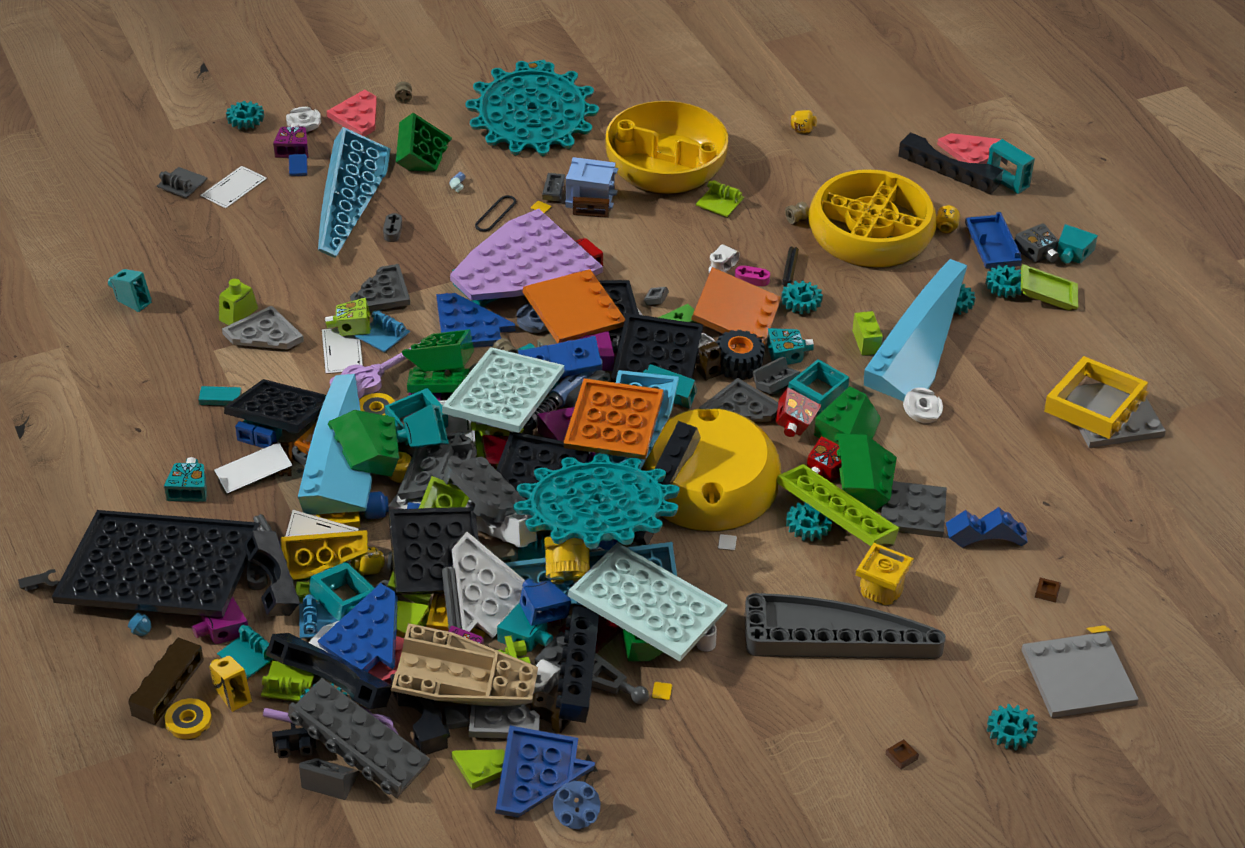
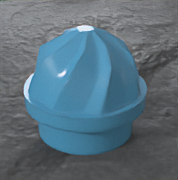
(140, 624)

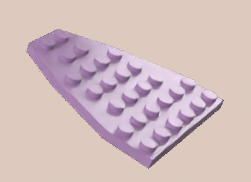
(520, 255)

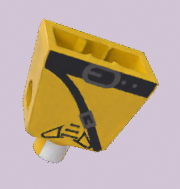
(229, 673)

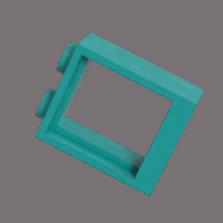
(1024, 163)
(822, 371)
(686, 386)
(412, 404)
(335, 577)

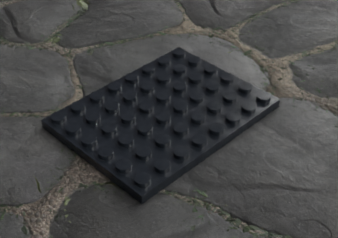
(157, 563)

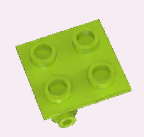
(720, 198)
(286, 682)

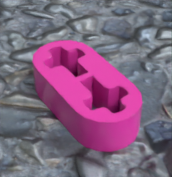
(753, 275)

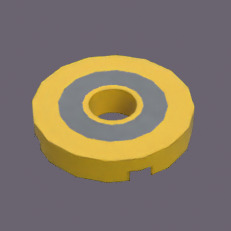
(375, 400)
(188, 708)

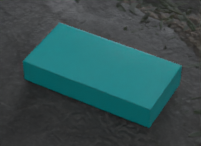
(218, 395)

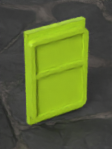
(1049, 288)

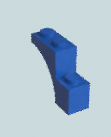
(996, 525)

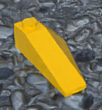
(318, 552)

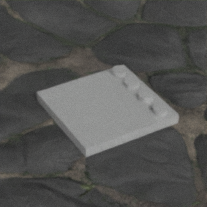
(1105, 401)
(1079, 674)

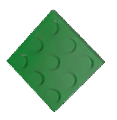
(435, 381)

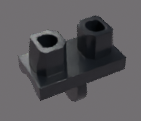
(291, 740)

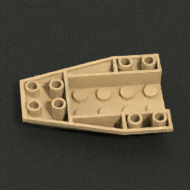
(460, 670)

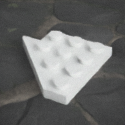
(484, 586)

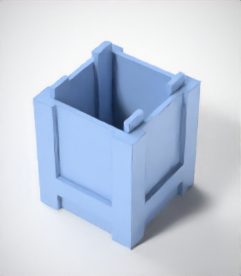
(590, 180)

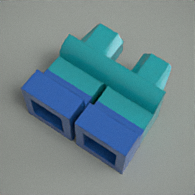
(257, 433)

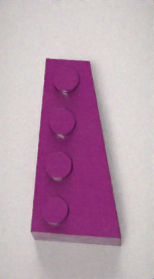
(555, 425)

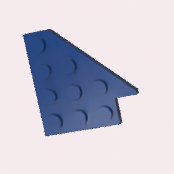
(462, 314)
(366, 631)
(536, 768)

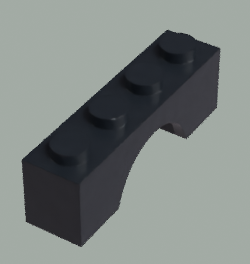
(265, 550)
(428, 731)

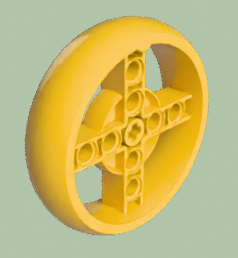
(872, 218)

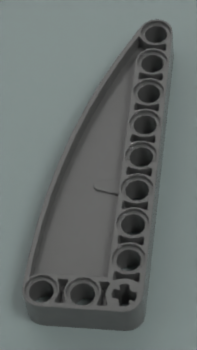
(831, 628)

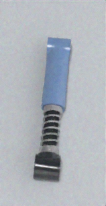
(556, 398)

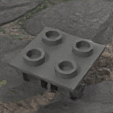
(181, 181)

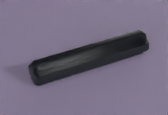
(790, 266)

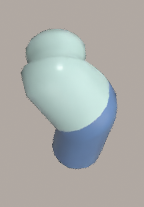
(455, 182)

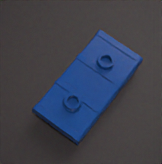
(994, 241)
(576, 355)

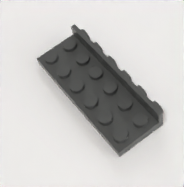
(358, 738)

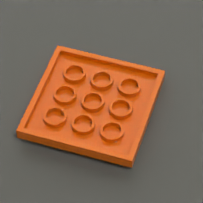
(735, 305)
(574, 306)
(614, 419)

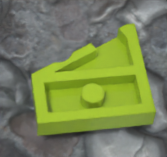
(479, 765)

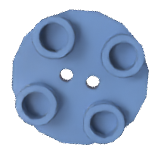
(587, 803)

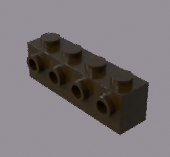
(165, 680)

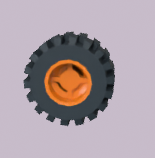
(740, 354)

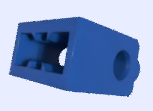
(543, 602)

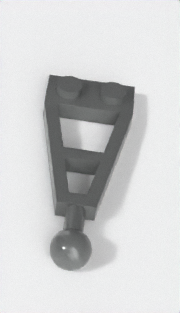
(553, 654)

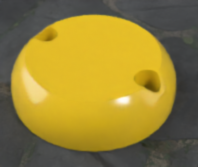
(666, 146)
(729, 474)

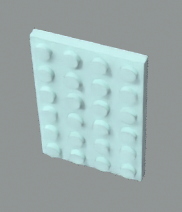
(503, 389)
(648, 601)

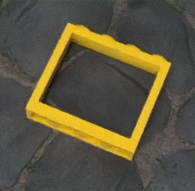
(1085, 418)

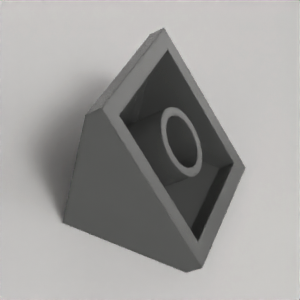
(327, 778)

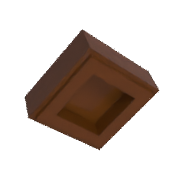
(1047, 589)
(902, 754)

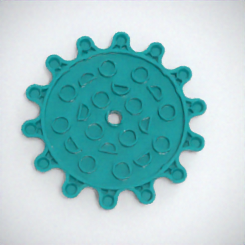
(506, 104)
(596, 500)

